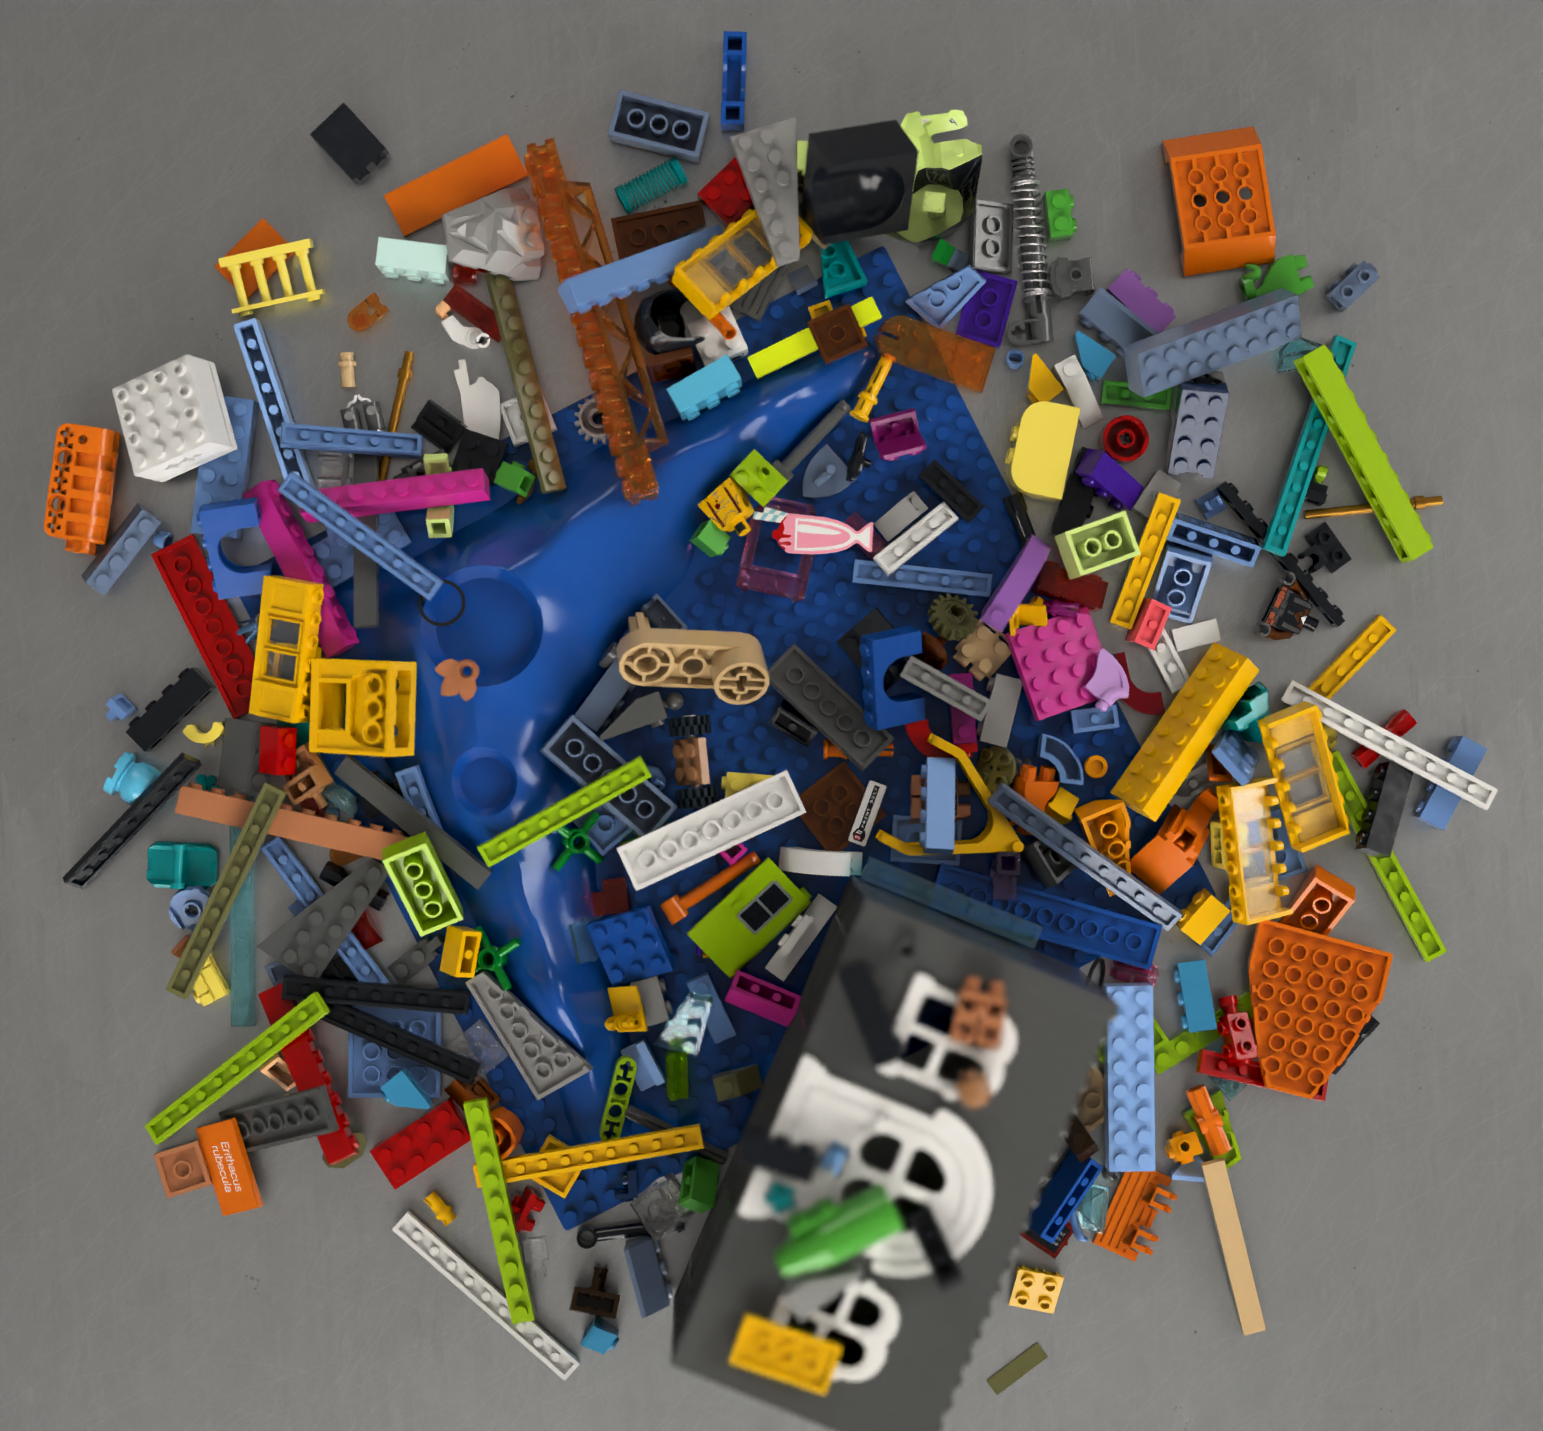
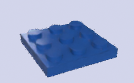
(631, 946)

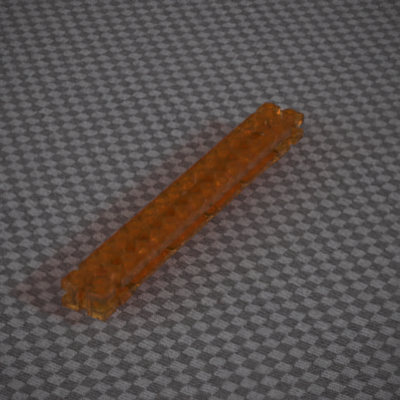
(554, 200)

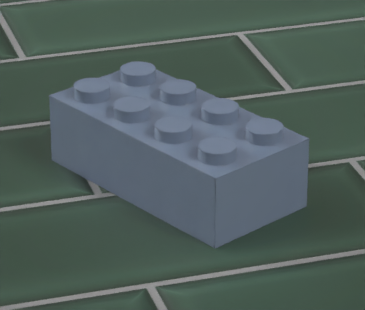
(659, 126)

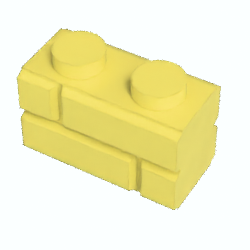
(210, 983)

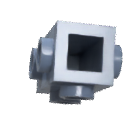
(1356, 282)

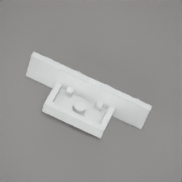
(799, 939)

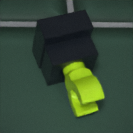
(1317, 491)

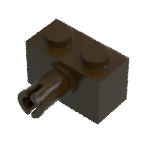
(595, 1299)

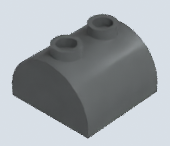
(1046, 863)

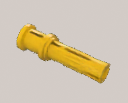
(869, 396)

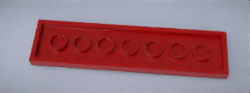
(209, 621)

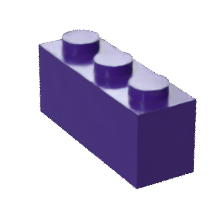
(1109, 480)

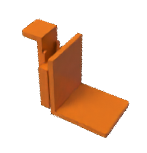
(1176, 843)

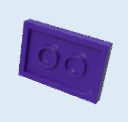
(987, 311)

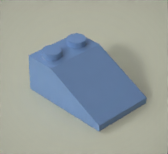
(1181, 580)

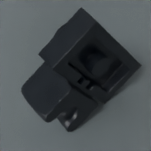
(1324, 550)

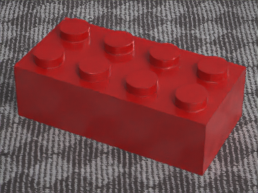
(727, 195)
(422, 1143)

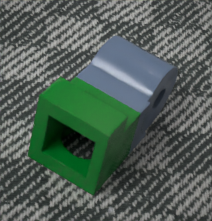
(949, 257)

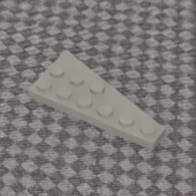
(770, 173)
(534, 1047)

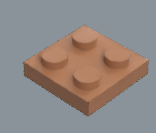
(182, 1169)

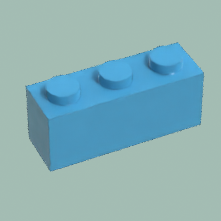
(1195, 996)

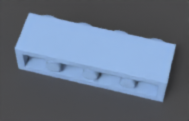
(939, 805)

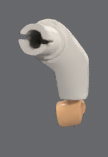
(464, 335)

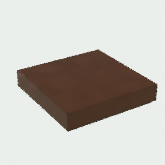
(837, 334)
(671, 365)

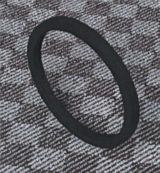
(454, 619)
(1094, 964)

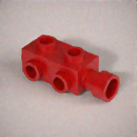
(1236, 1033)

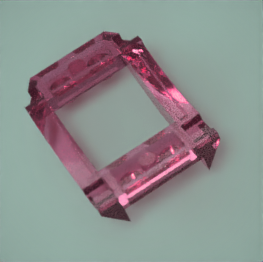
(771, 580)

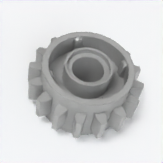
(586, 422)

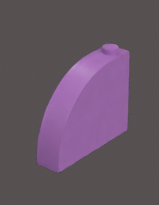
(1015, 583)

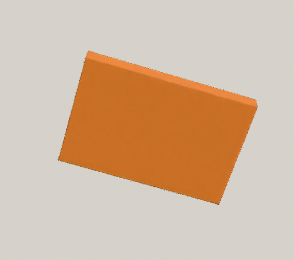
(259, 237)

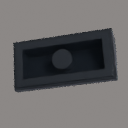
(793, 724)

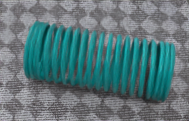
(675, 168)

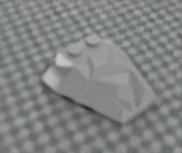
(497, 235)

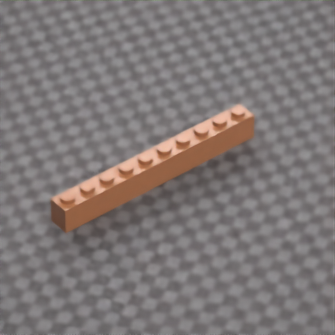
(288, 823)

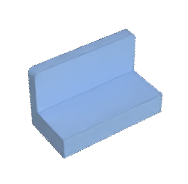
(648, 1069)

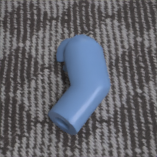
(658, 778)

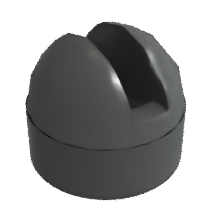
(1107, 1177)

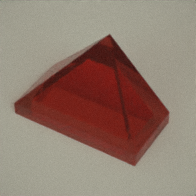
(366, 931)

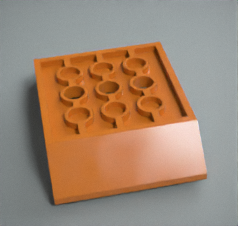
(1221, 233)

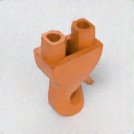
(1035, 788)

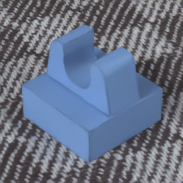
(1210, 504)
(119, 708)

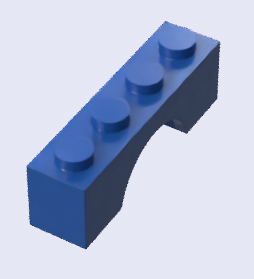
(733, 81)

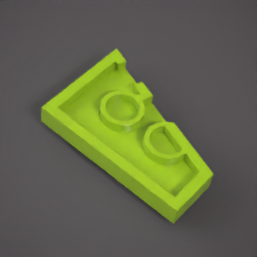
(1232, 1155)

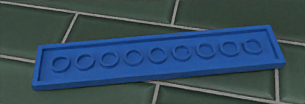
(1066, 920)

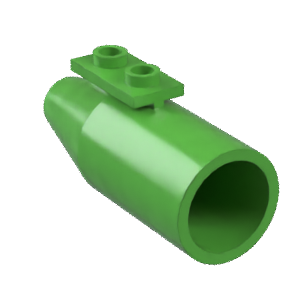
(835, 1233)

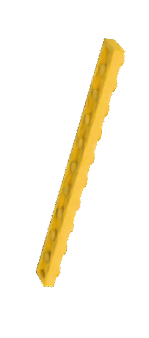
(600, 1153)

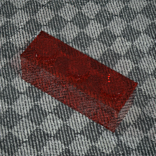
(1055, 584)

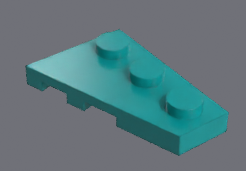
(840, 269)

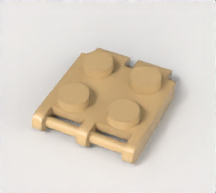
(983, 651)

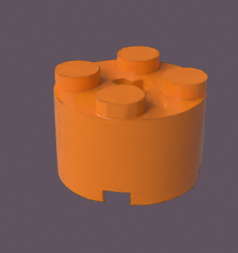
(507, 1130)

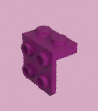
(897, 435)

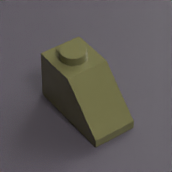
(737, 1082)

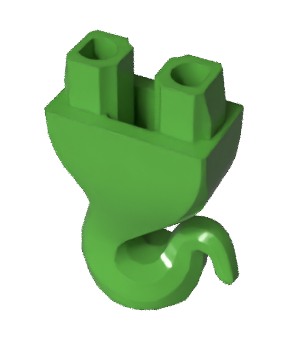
(1280, 274)

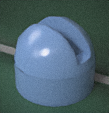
(1015, 355)
(162, 539)

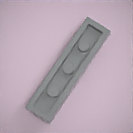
(946, 688)

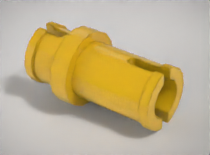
(440, 1208)

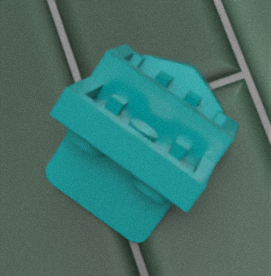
(1249, 709)

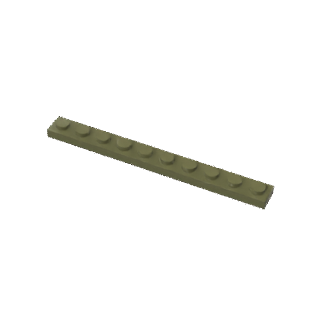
(525, 383)
(226, 890)

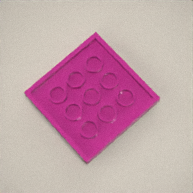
(1056, 662)

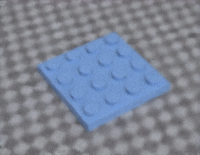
(374, 1065)

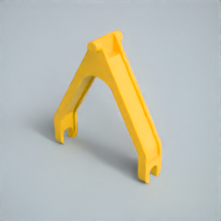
(998, 832)

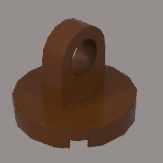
(933, 651)

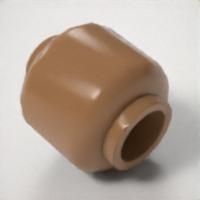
(973, 1089)

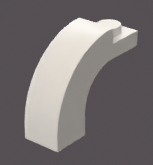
(820, 861)

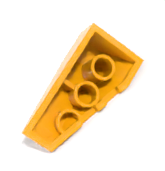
(1107, 830)

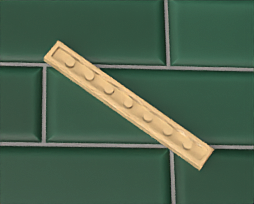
(1233, 1246)

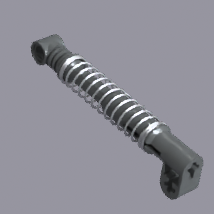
(1032, 249)

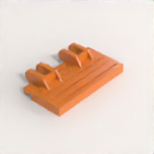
(1131, 1209)

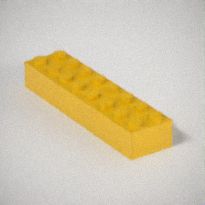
(1185, 731)

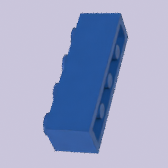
(1063, 1196)

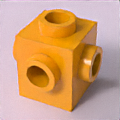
(1189, 1141)

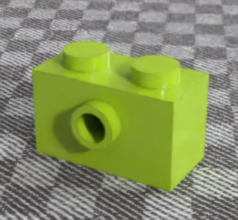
(758, 478)

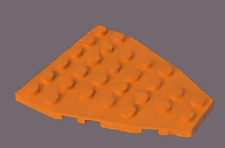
(1309, 1002)

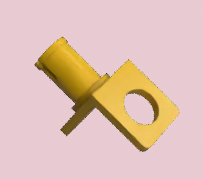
(1029, 614)

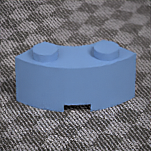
(1062, 758)

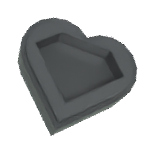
(609, 655)

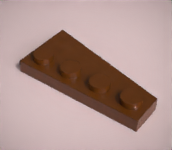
(655, 227)

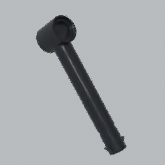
(614, 1232)

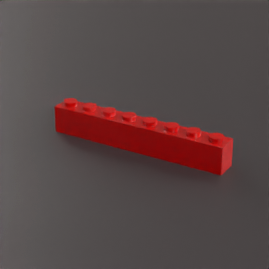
(308, 1072)

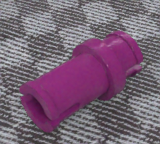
(1061, 608)

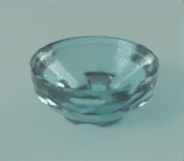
(341, 798)

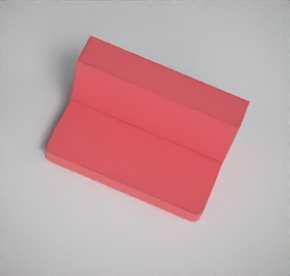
(1149, 623)

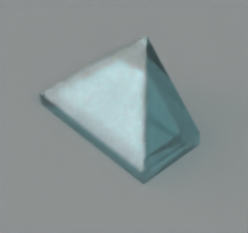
(1292, 351)
(1093, 1209)

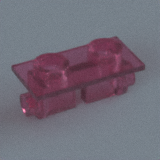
(857, 523)
(1123, 972)

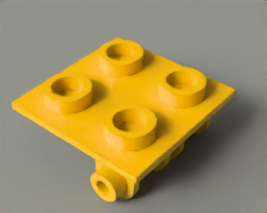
(626, 1010)
(1036, 1289)

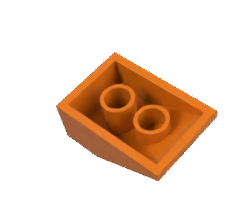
(1319, 902)

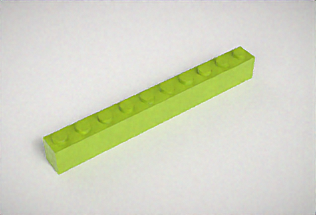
(1364, 454)

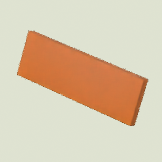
(455, 185)

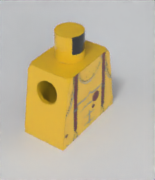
(728, 507)

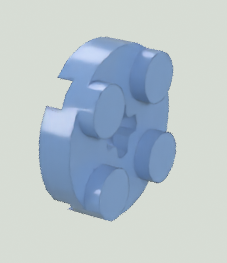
(182, 900)

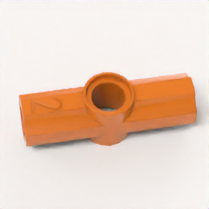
(1208, 1120)

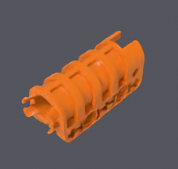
(86, 485)

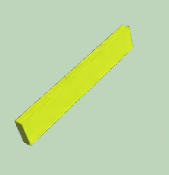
(803, 343)

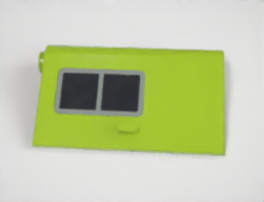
(749, 917)

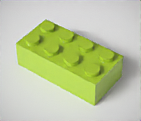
(422, 883)

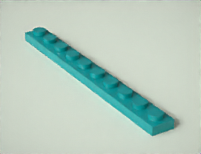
(1303, 462)

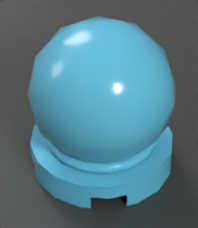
(131, 778)

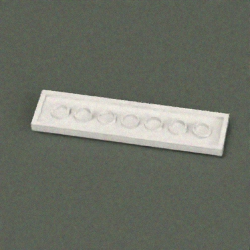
(711, 830)

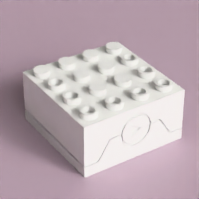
(174, 418)

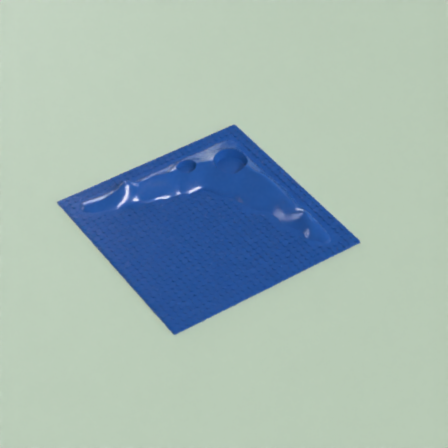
(551, 594)

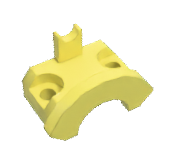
(194, 733)

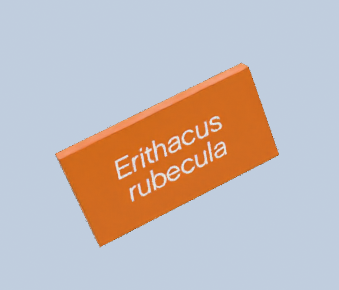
(229, 1166)

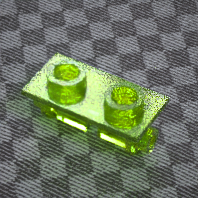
(677, 1075)

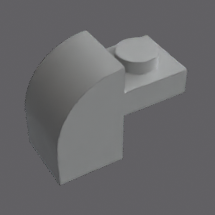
(900, 516)

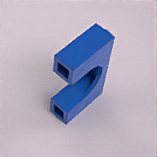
(218, 519)
(877, 654)

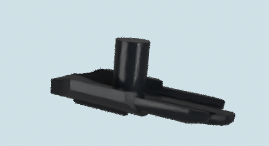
(857, 459)

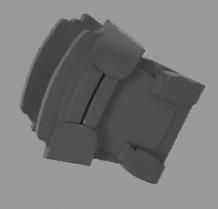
(1071, 278)

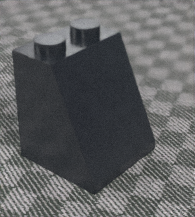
(350, 144)

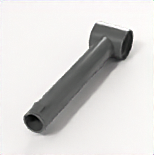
(811, 441)

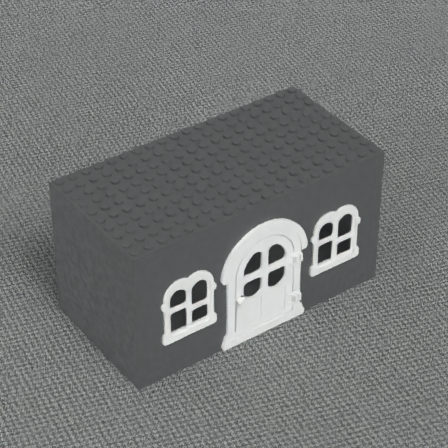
(989, 1157)

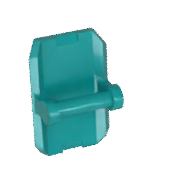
(182, 865)

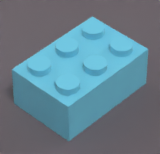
(705, 388)

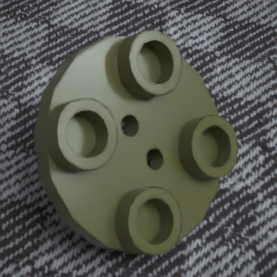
(998, 758)

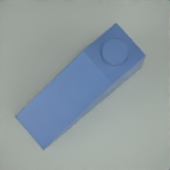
(718, 1020)

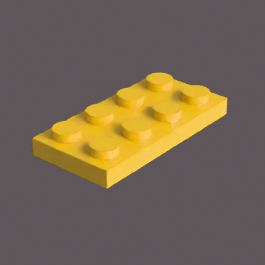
(785, 1353)

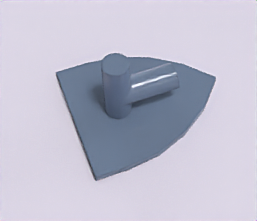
(825, 475)

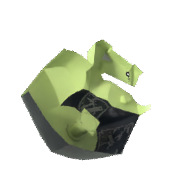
(943, 178)

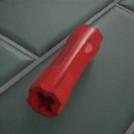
(1398, 725)

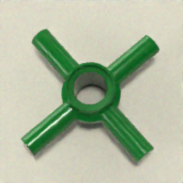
(583, 844)
(500, 958)

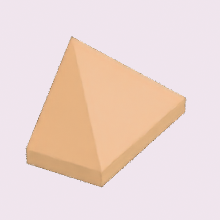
(279, 1072)

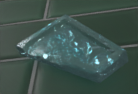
(687, 1026)

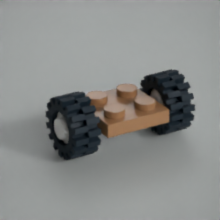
(692, 761)

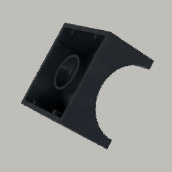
(859, 181)

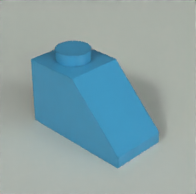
(1092, 356)
(405, 1091)
(600, 1335)

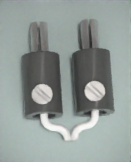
(371, 411)

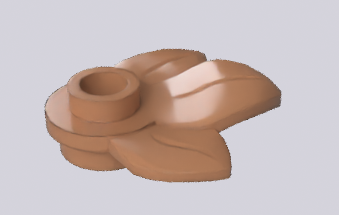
(456, 680)

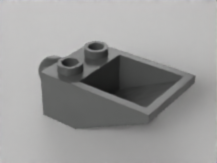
(643, 712)

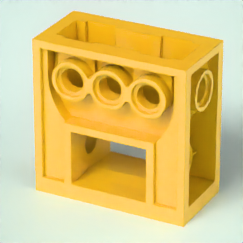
(369, 707)

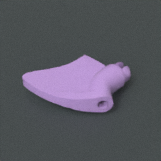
(1108, 681)

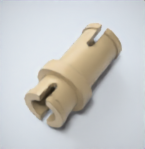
(347, 369)

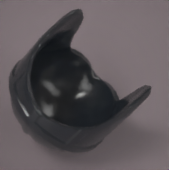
(660, 323)

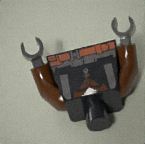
(1287, 611)

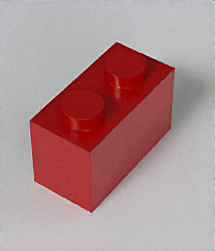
(277, 750)

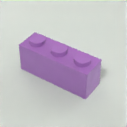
(1141, 300)

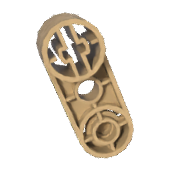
(693, 659)

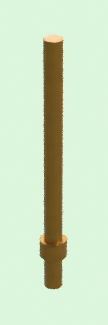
(404, 375)
(1417, 502)

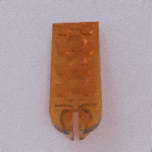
(935, 352)

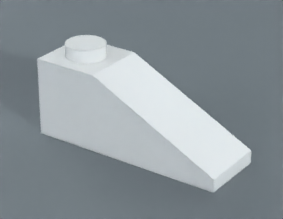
(1078, 390)

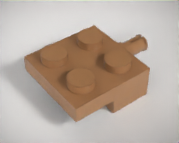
(309, 778)

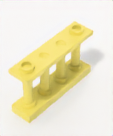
(256, 260)

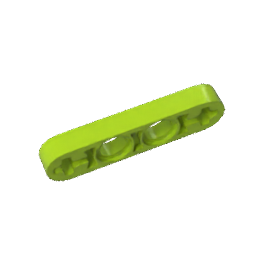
(617, 1099)

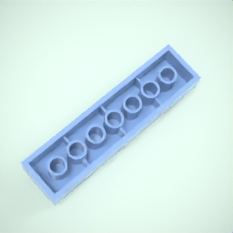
(1129, 1080)

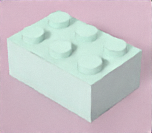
(413, 260)

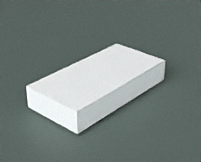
(1195, 635)

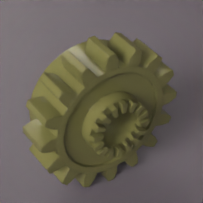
(952, 617)

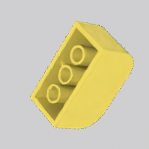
(1041, 450)

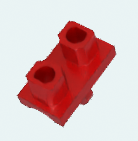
(521, 1207)

